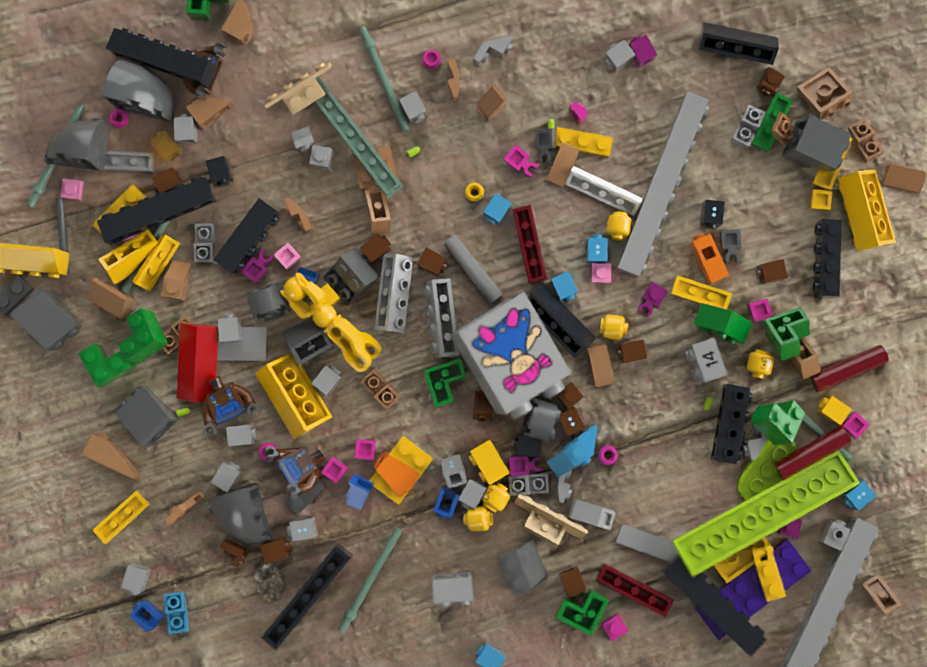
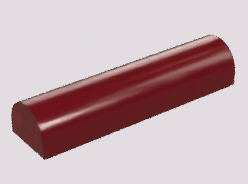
(529, 244)
(849, 368)
(812, 452)
(634, 589)

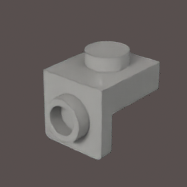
(303, 139)

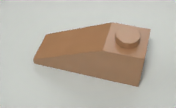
(109, 454)

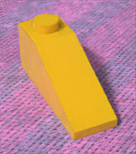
(127, 257)

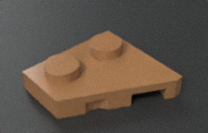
(178, 512)

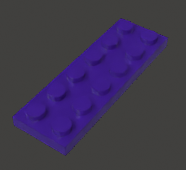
(746, 588)

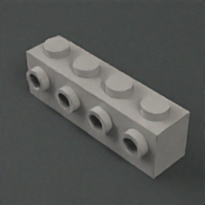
(393, 293)
(442, 317)

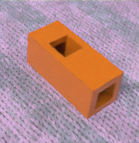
(708, 258)

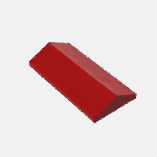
(196, 360)

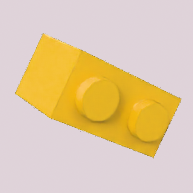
(489, 462)

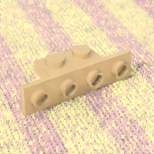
(301, 93)
(546, 523)

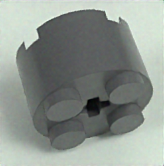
(268, 303)
(540, 420)

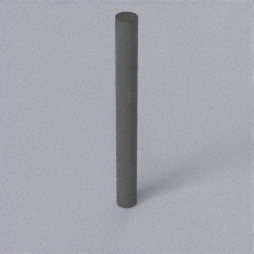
(61, 226)

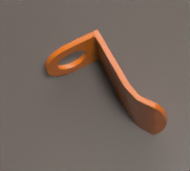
(396, 473)

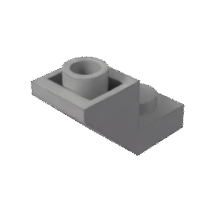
(497, 47)
(754, 446)
(592, 514)

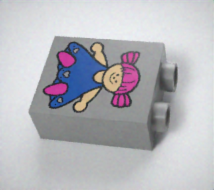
(511, 356)

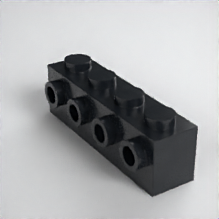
(738, 43)
(247, 236)
(827, 258)
(560, 321)
(730, 423)

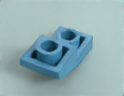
(176, 612)

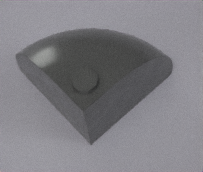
(139, 91)
(79, 145)
(242, 515)

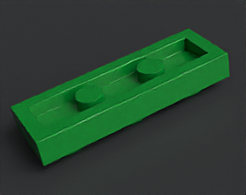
(763, 137)

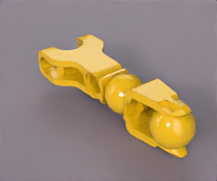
(348, 339)

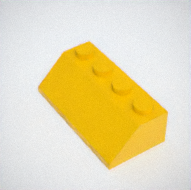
(866, 210)
(33, 260)
(293, 395)

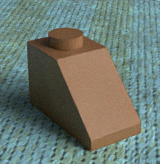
(238, 24)
(491, 104)
(208, 110)
(377, 212)
(176, 280)
(807, 362)

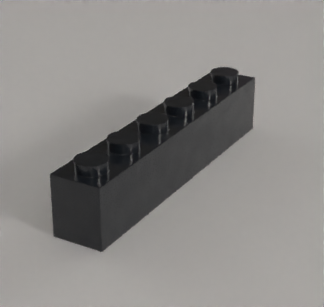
(162, 57)
(156, 211)
(306, 596)
(716, 607)

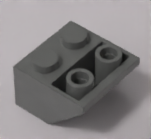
(350, 276)
(308, 341)

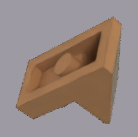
(882, 595)

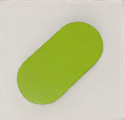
(761, 473)

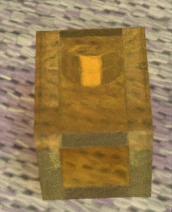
(166, 146)

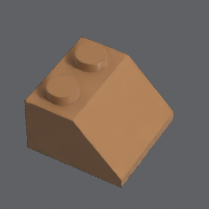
(111, 299)

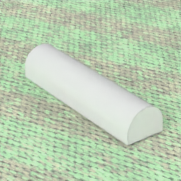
(603, 191)

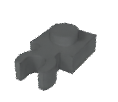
(545, 141)
(730, 241)

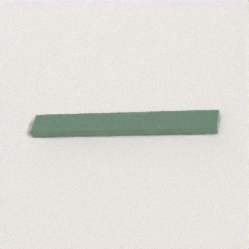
(357, 142)

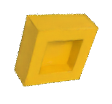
(821, 200)

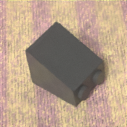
(817, 144)
(47, 319)
(146, 416)
(522, 566)

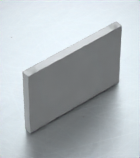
(250, 349)

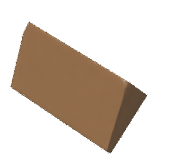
(904, 178)

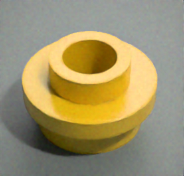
(476, 186)

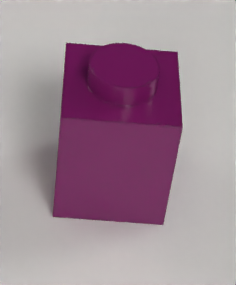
(643, 49)

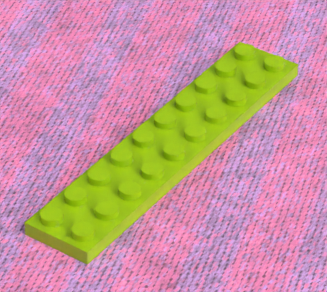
(765, 513)

